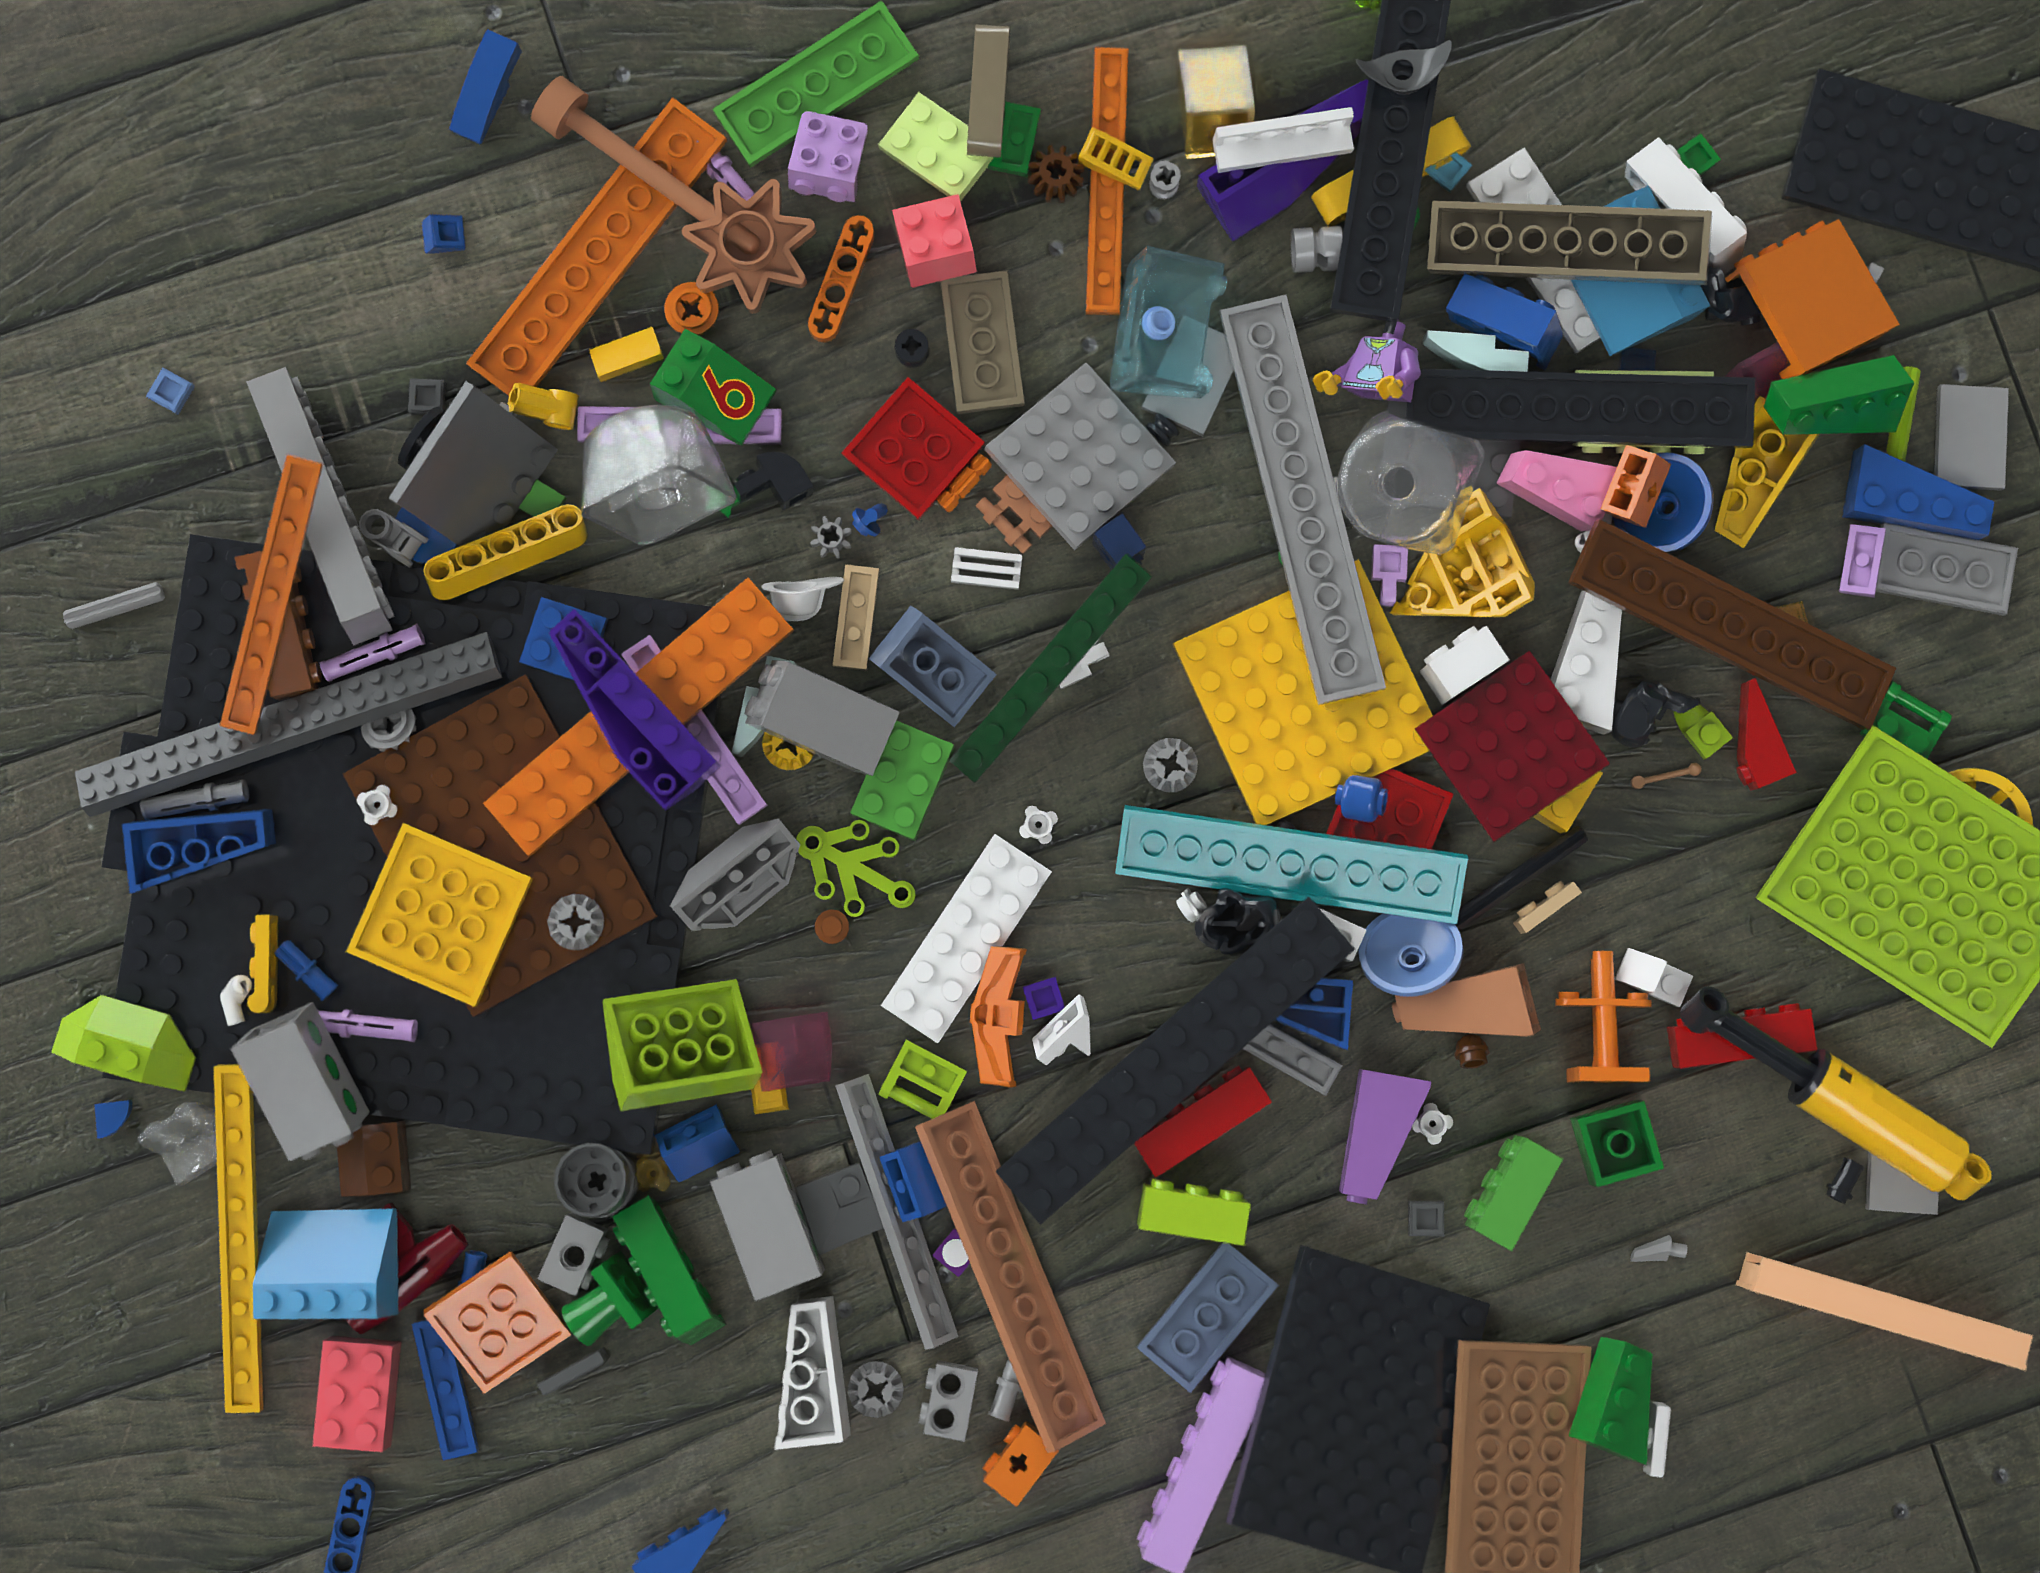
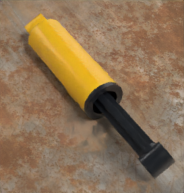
(1851, 1103)

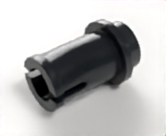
(1844, 1181)

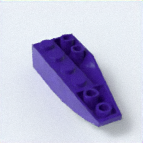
(1255, 195)
(632, 718)

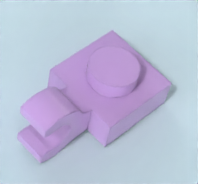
(1389, 567)

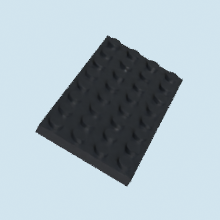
(1919, 168)

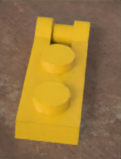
(264, 964)

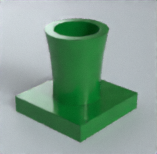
(617, 1296)

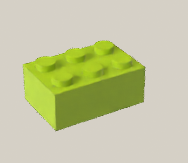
(1193, 1212)

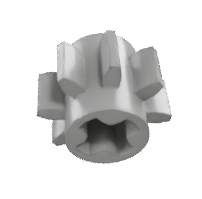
(828, 528)

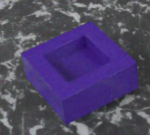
(1044, 998)

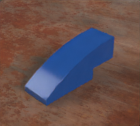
(485, 86)

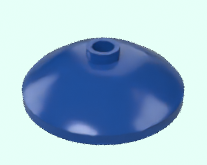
(1693, 502)

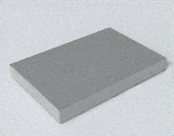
(1191, 412)
(1971, 436)

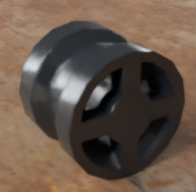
(912, 355)

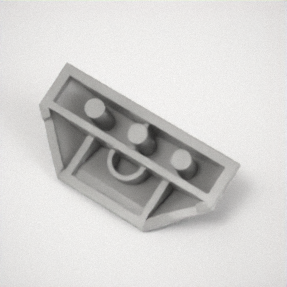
(737, 876)

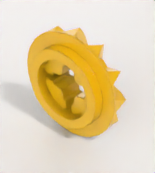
(784, 758)

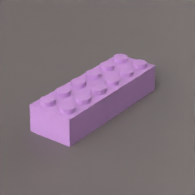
(1203, 1465)

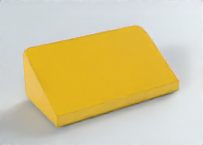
(626, 354)

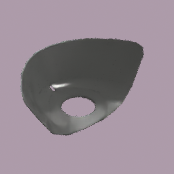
(1425, 64)

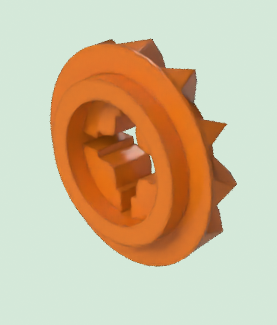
(690, 293)

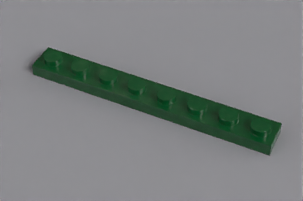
(1051, 667)

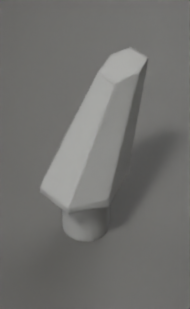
(1659, 1250)

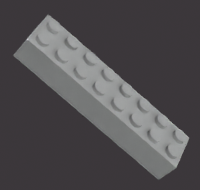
(332, 524)

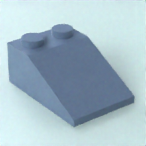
(932, 666)

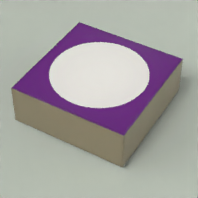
(952, 1253)

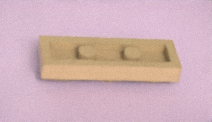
(856, 617)

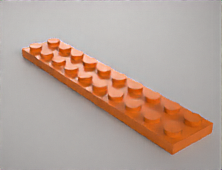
(594, 254)
(682, 676)

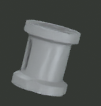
(1158, 187)

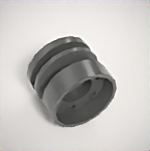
(578, 1176)

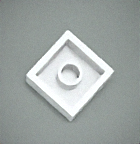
(1470, 660)

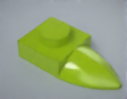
(1702, 730)

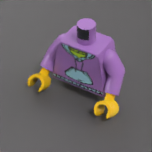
(1378, 369)

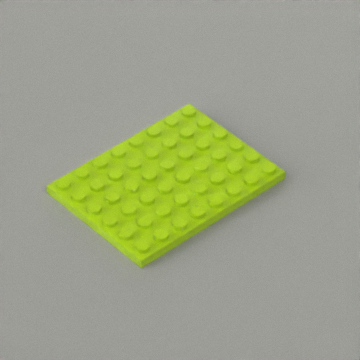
(1920, 886)

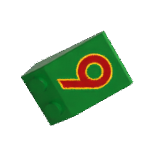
(712, 387)

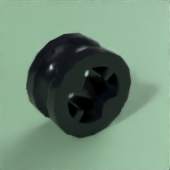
(1162, 429)

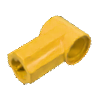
(552, 406)

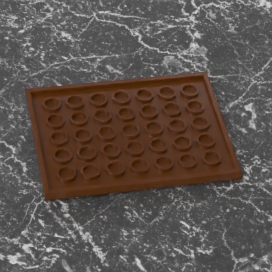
(441, 789)

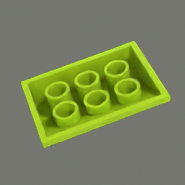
(680, 1044)

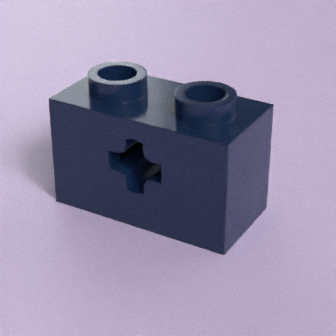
(1118, 539)

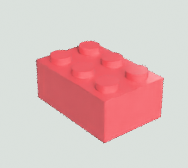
(356, 1393)

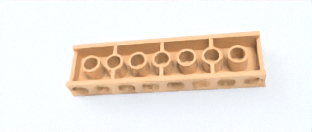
(1885, 1311)

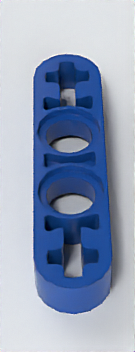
(339, 1541)

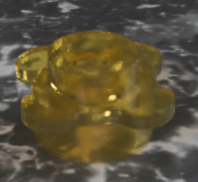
(644, 1169)

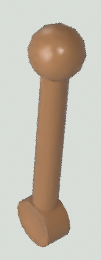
(1638, 781)

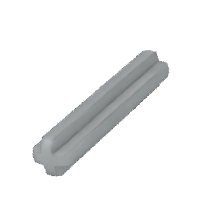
(113, 605)

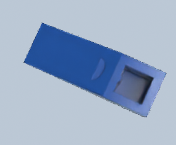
(683, 1548)

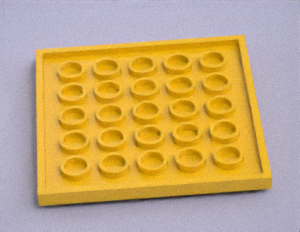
(1267, 715)

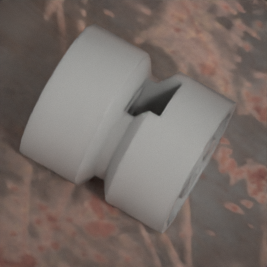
(1315, 248)

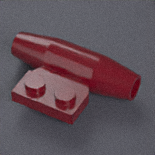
(418, 1264)

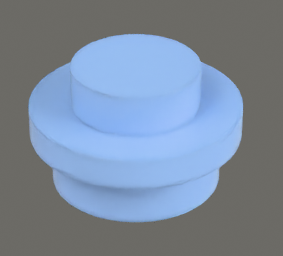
(1158, 323)

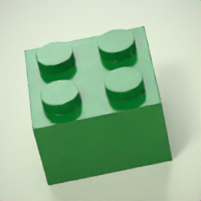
(1617, 1143)

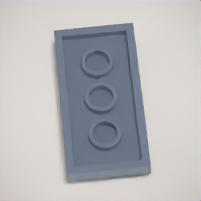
(1207, 1316)

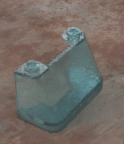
(1174, 364)

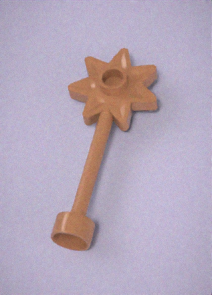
(744, 239)

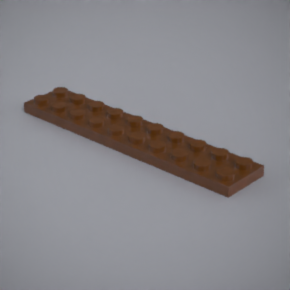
(1732, 625)

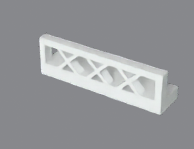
(1283, 140)

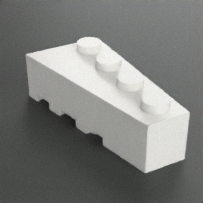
(1682, 188)
(1589, 661)
(813, 1380)

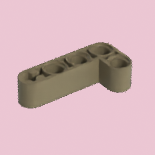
(988, 90)

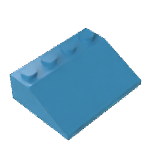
(1635, 310)
(328, 1265)

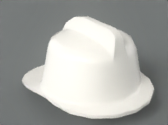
(800, 599)

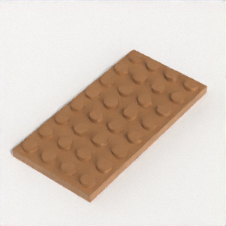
(1512, 1458)

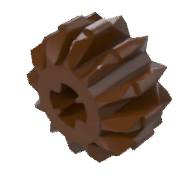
(1066, 181)

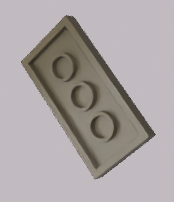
(982, 342)

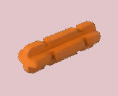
(964, 482)

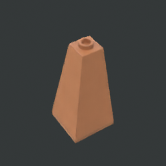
(1480, 1004)

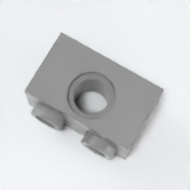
(559, 1270)

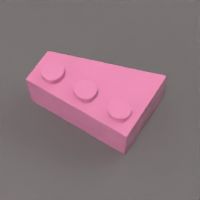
(1559, 485)

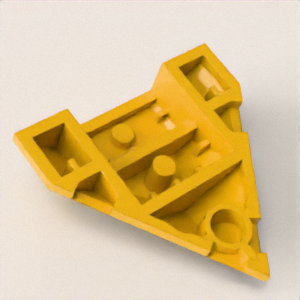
(1475, 578)

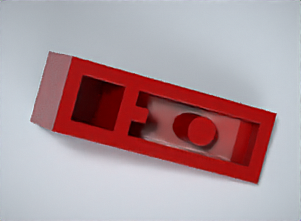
(1760, 747)

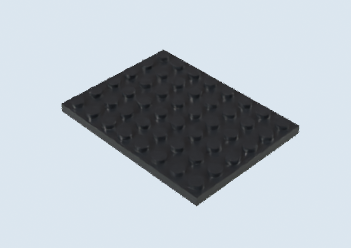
(1356, 1413)

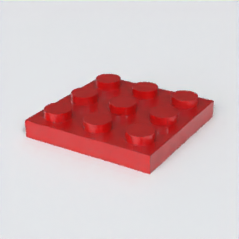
(913, 448)
(1410, 818)

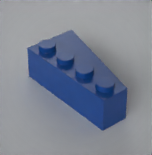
(1903, 495)
(181, 845)

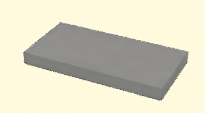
(1946, 569)

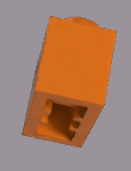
(1635, 486)
(1011, 1482)

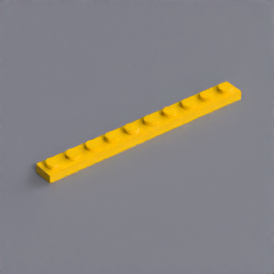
(238, 1239)

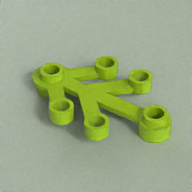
(850, 864)

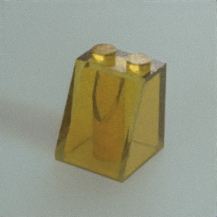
(1213, 94)

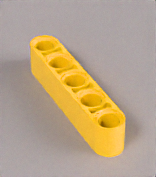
(1443, 141)
(490, 555)

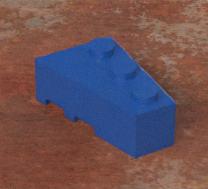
(1508, 315)
(1323, 1012)

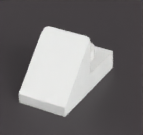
(1653, 977)
(1066, 1027)

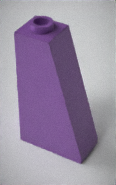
(1378, 1128)

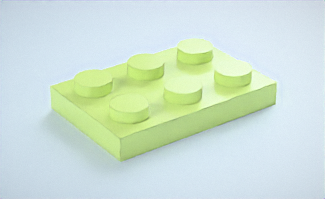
(934, 147)

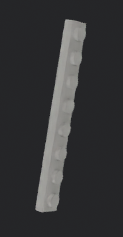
(904, 1238)

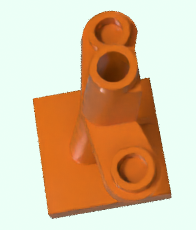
(1605, 1036)

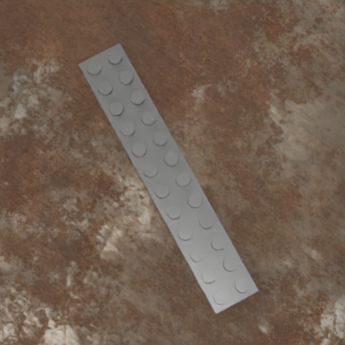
(1302, 500)

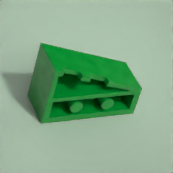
(1616, 1401)

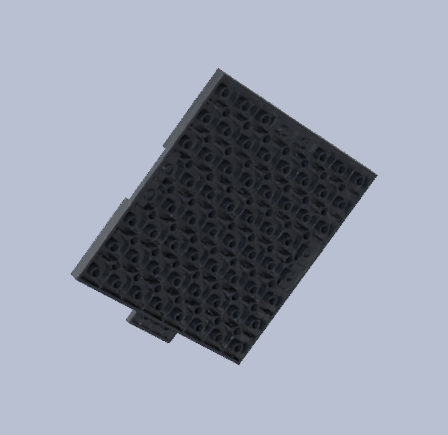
(515, 1070)

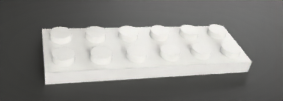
(1521, 182)
(959, 942)

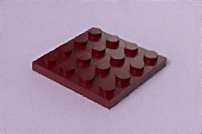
(1512, 746)

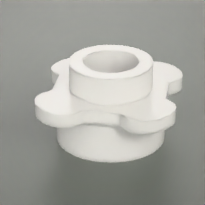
(367, 802)
(1030, 830)
(1191, 904)
(1442, 1122)

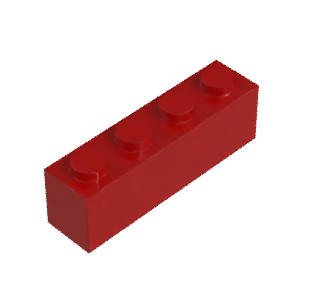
(1788, 1026)
(1202, 1120)

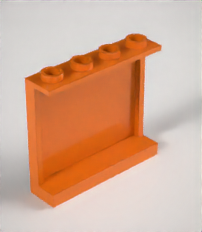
(1816, 296)

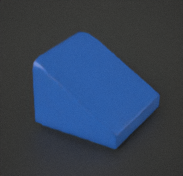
(443, 233)

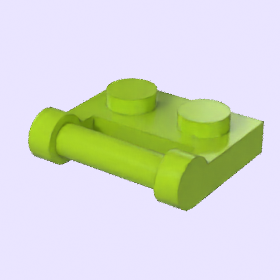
(926, 1071)

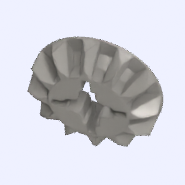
(377, 736)
(1155, 770)
(587, 933)
(878, 1373)

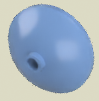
(1398, 940)

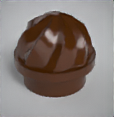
(1471, 1052)

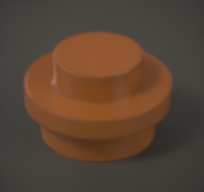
(832, 926)

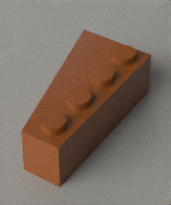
(293, 666)

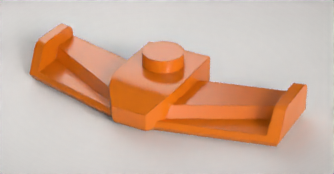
(997, 1015)

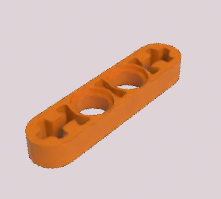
(837, 277)

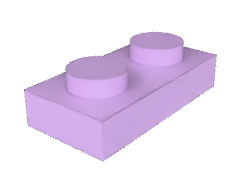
(1862, 560)

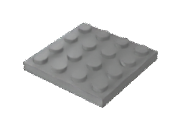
(1080, 456)

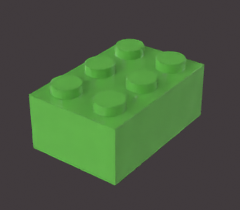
(903, 781)
(1512, 1191)

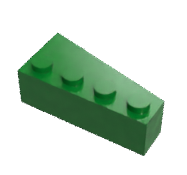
(1842, 399)
(666, 1272)

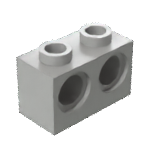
(956, 1401)

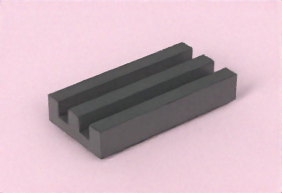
(573, 1371)

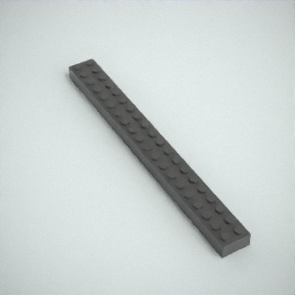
(288, 724)

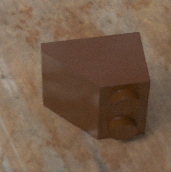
(375, 1160)

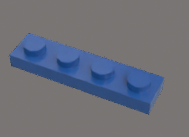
(445, 1393)

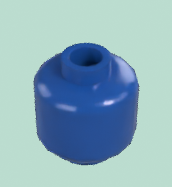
(1362, 798)

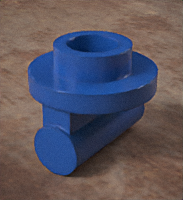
(865, 520)

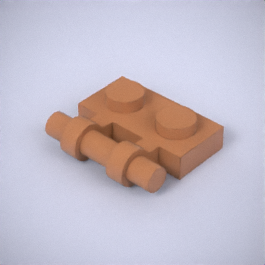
(1014, 499)

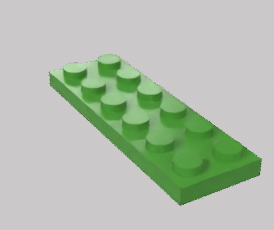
(816, 81)

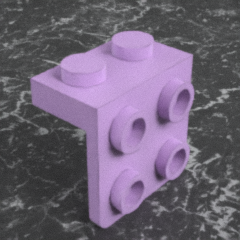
(827, 156)

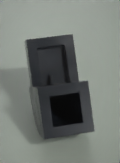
(780, 474)

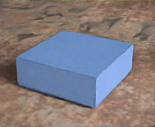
(170, 391)

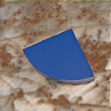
(111, 1117)

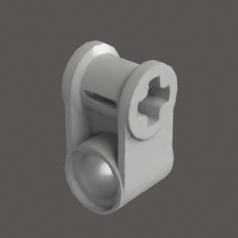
(396, 538)

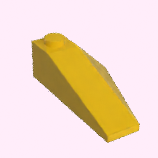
(1759, 476)

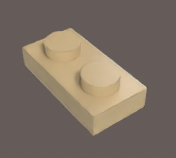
(1557, 897)

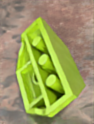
(126, 1043)

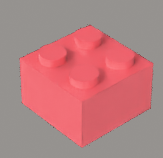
(934, 241)

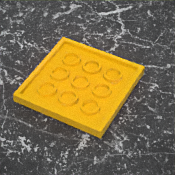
(439, 915)

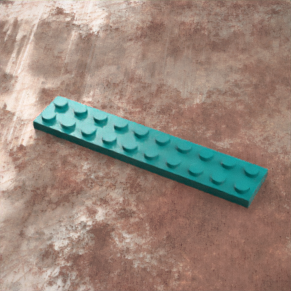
(1291, 864)

